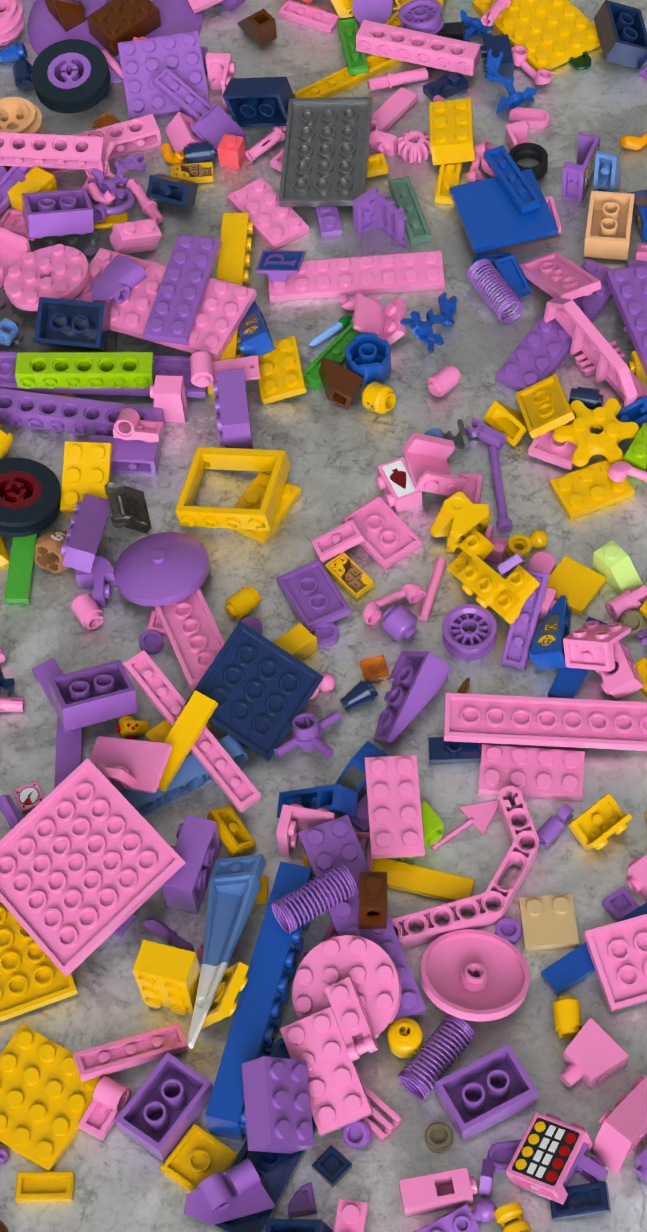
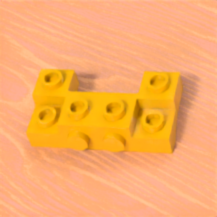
(492, 590)

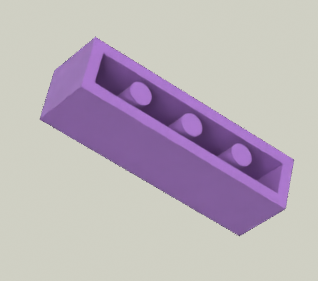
(85, 533)

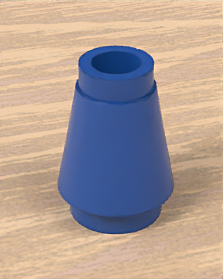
(13, 53)

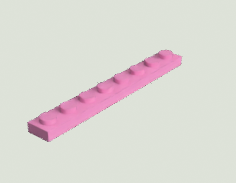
(206, 748)

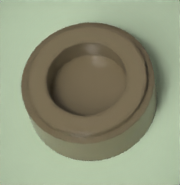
(633, 619)
(439, 1137)

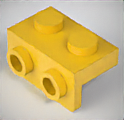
(599, 822)

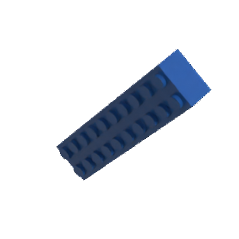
(258, 1006)

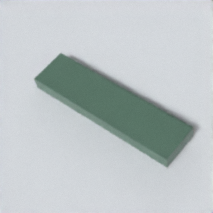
(415, 222)

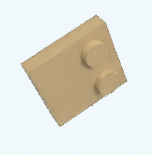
(548, 922)

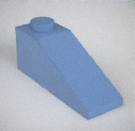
(606, 172)

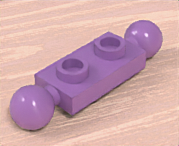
(462, 1218)

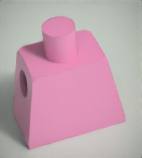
(592, 1057)

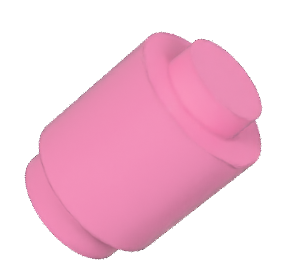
(443, 380)
(87, 611)

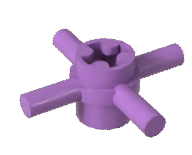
(309, 734)

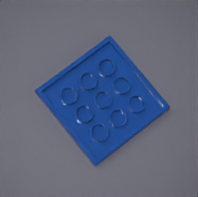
(493, 218)

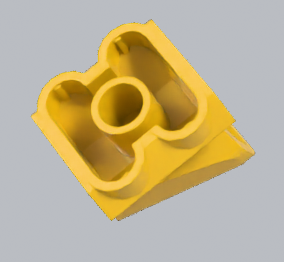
(458, 519)

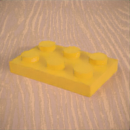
(281, 372)
(544, 406)
(84, 471)
(589, 490)
(253, 499)
(224, 1000)

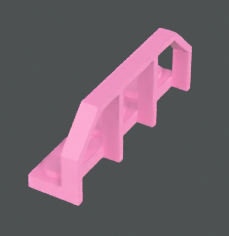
(596, 348)

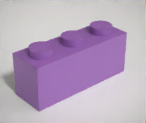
(131, 455)

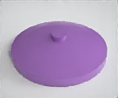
(161, 569)

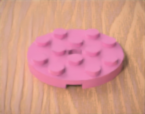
(48, 273)
(353, 957)

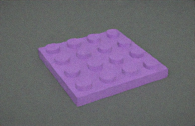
(147, 58)

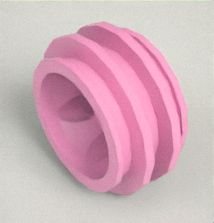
(11, 20)

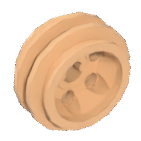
(20, 116)

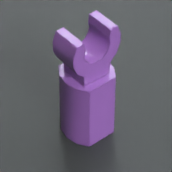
(486, 434)
(554, 826)

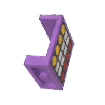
(579, 176)

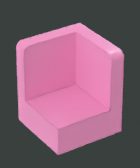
(516, 134)
(499, 553)

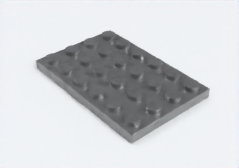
(325, 151)

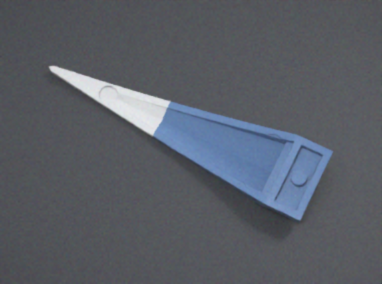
(230, 900)

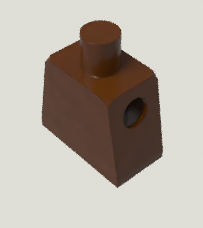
(372, 898)

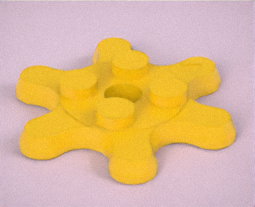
(593, 444)

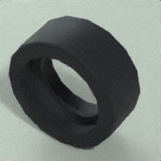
(532, 151)

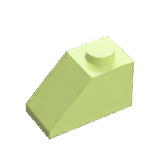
(617, 567)

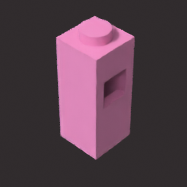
(437, 1192)

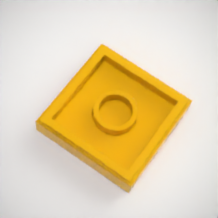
(577, 583)
(197, 1158)

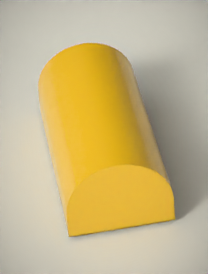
(232, 832)

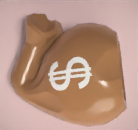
(48, 551)

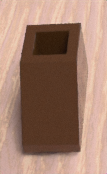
(259, 27)
(339, 383)

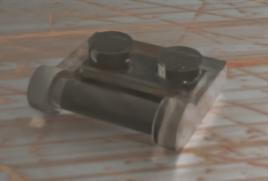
(134, 507)

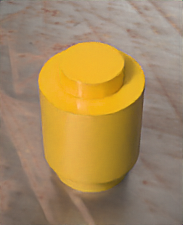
(242, 603)
(567, 1017)

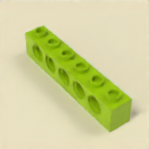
(84, 370)

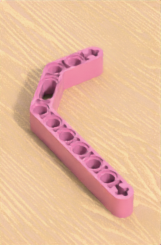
(494, 894)

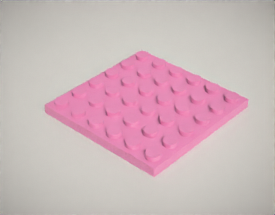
(81, 866)

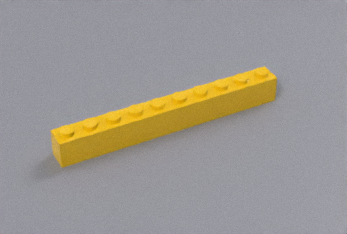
(233, 265)

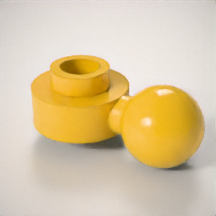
(537, 539)

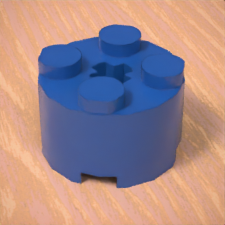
(369, 358)

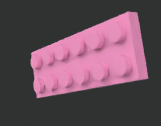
(191, 635)

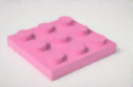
(620, 961)

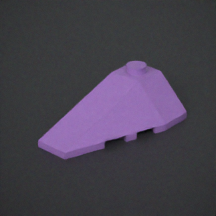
(415, 682)

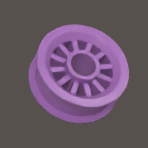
(422, 16)
(469, 645)

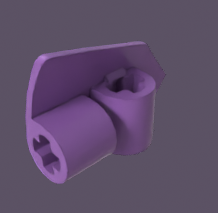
(117, 280)
(228, 1195)

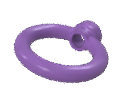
(101, 211)

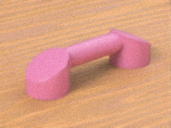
(540, 77)
(474, 174)
(620, 469)
(412, 592)

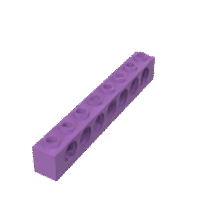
(66, 413)

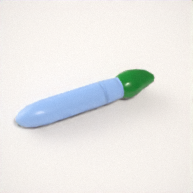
(342, 323)

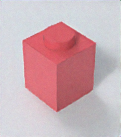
(231, 151)

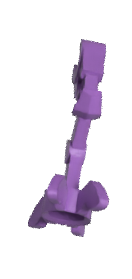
(131, 162)

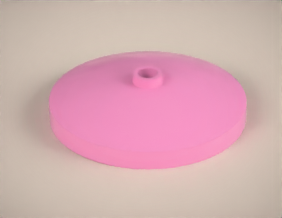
(474, 975)

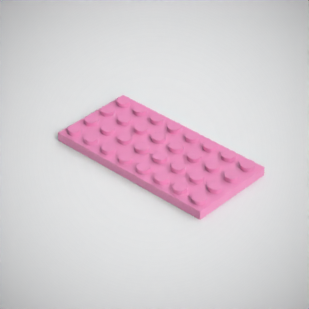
(216, 321)

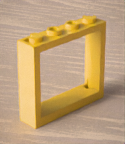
(236, 460)

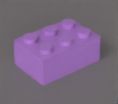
(57, 213)
(233, 409)
(92, 695)
(199, 847)
(485, 1092)
(277, 1105)
(165, 1106)

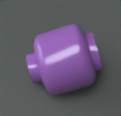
(399, 622)

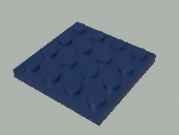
(256, 690)

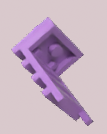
(374, 210)

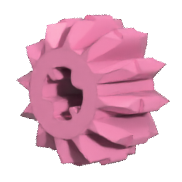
(414, 146)

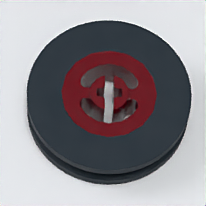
(21, 515)

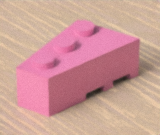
(622, 1127)

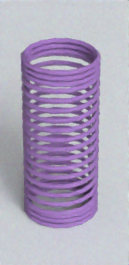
(503, 305)
(284, 914)
(410, 1080)

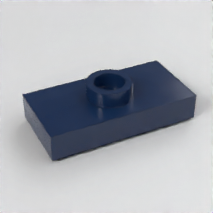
(452, 752)
(582, 1201)

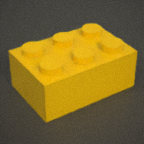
(452, 131)
(167, 976)

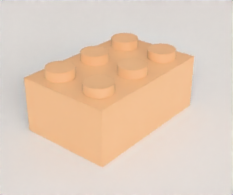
(609, 225)

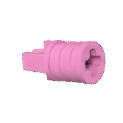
(626, 601)

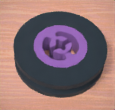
(66, 60)

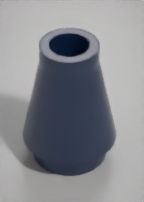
(359, 695)

